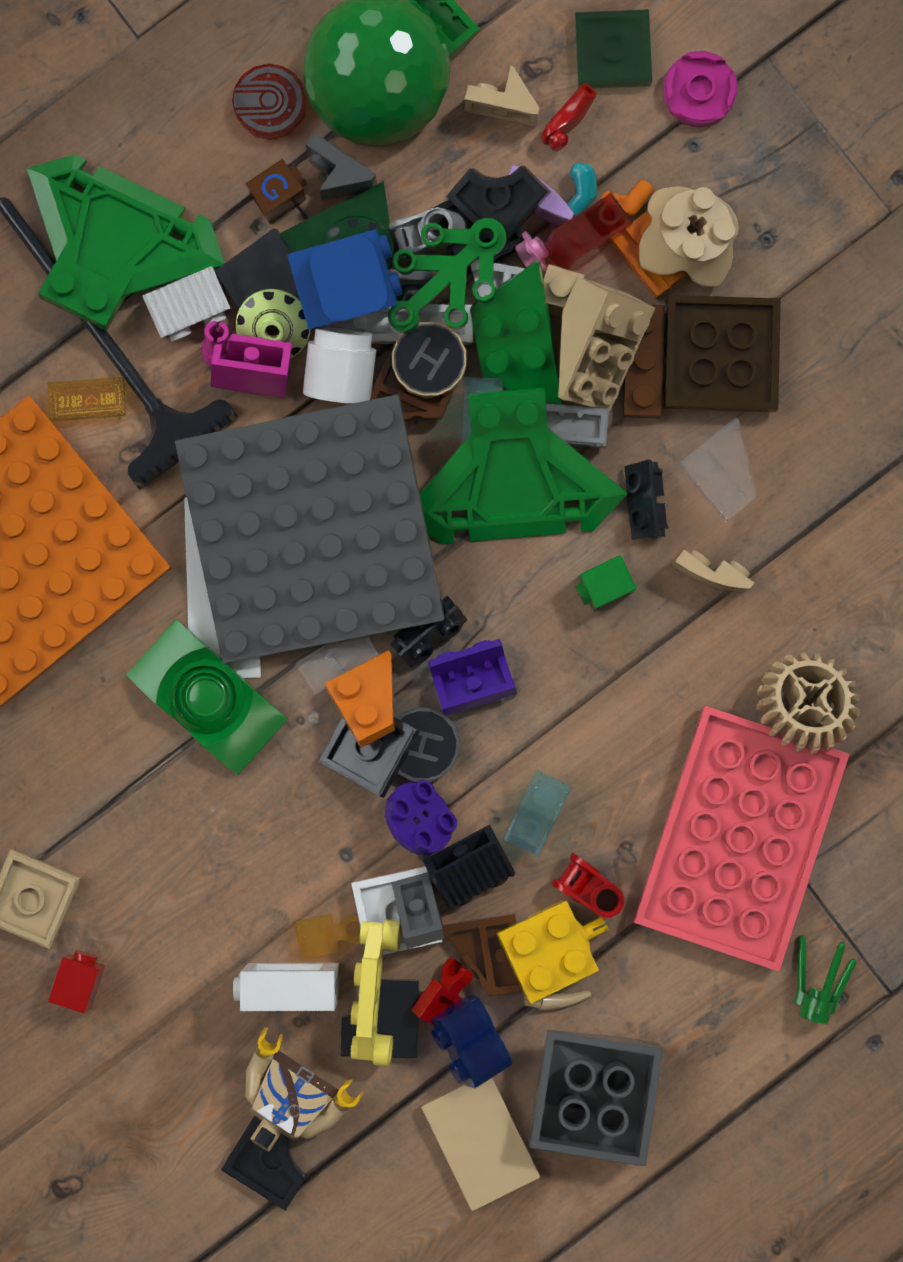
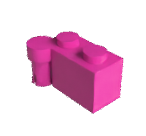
(246, 362)

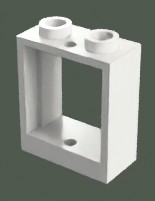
(287, 987)

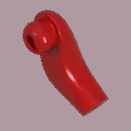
(568, 117)

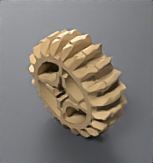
(791, 677)

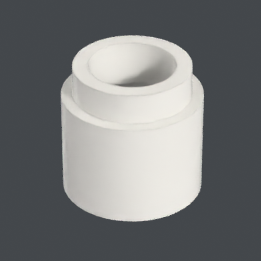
(339, 365)

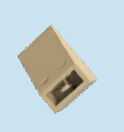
(599, 342)

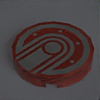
(269, 101)

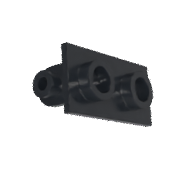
(643, 486)
(417, 644)

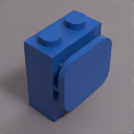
(345, 278)

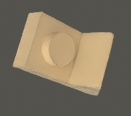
(512, 105)

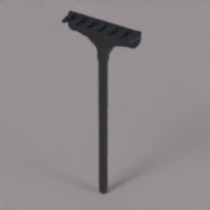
(165, 421)

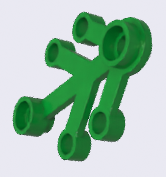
(450, 271)

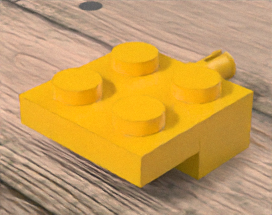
(550, 950)

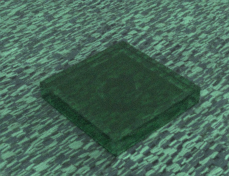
(613, 48)

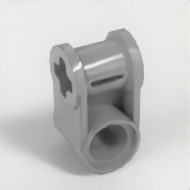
(409, 230)

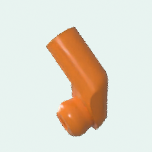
(635, 199)

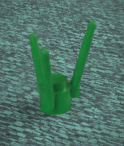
(820, 1003)

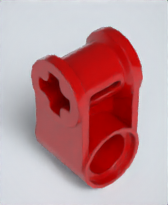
(587, 886)

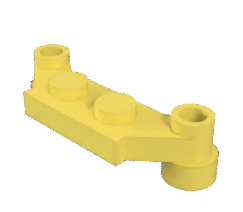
(368, 1044)

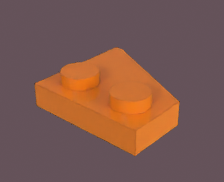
(366, 698)

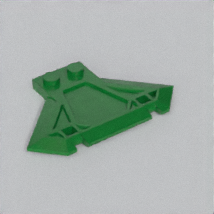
(113, 239)
(515, 476)

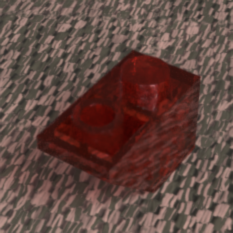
(587, 233)

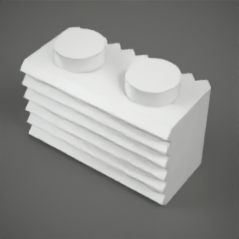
(186, 303)

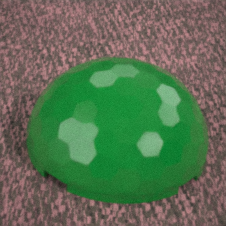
(376, 70)

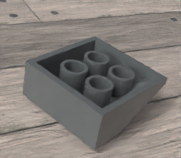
(596, 1096)

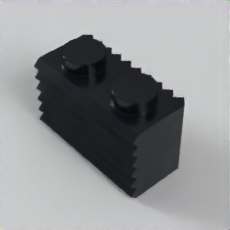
(469, 867)

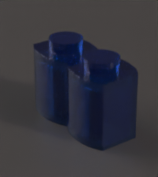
(471, 1042)

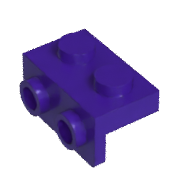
(471, 676)

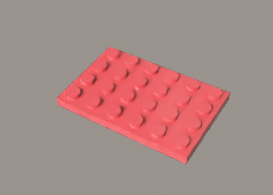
(740, 839)

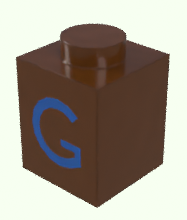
(277, 190)

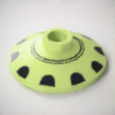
(277, 309)

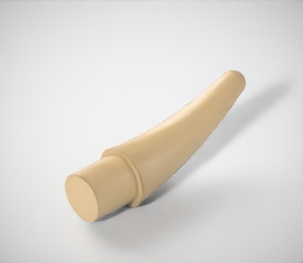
(558, 1001)

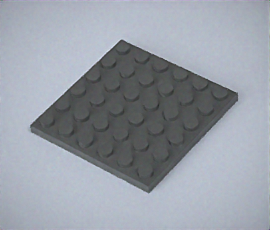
(310, 529)

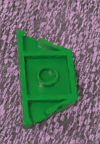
(517, 335)

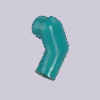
(586, 187)

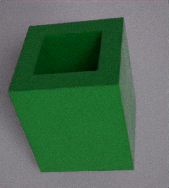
(605, 583)

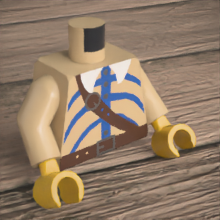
(290, 1096)

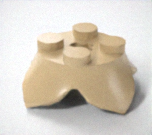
(670, 248)

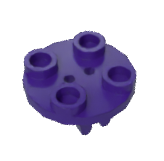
(431, 830)

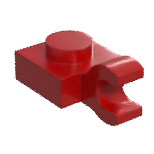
(443, 994)

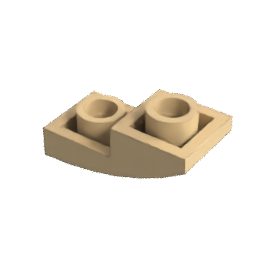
(725, 576)

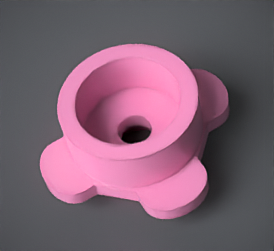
(532, 250)

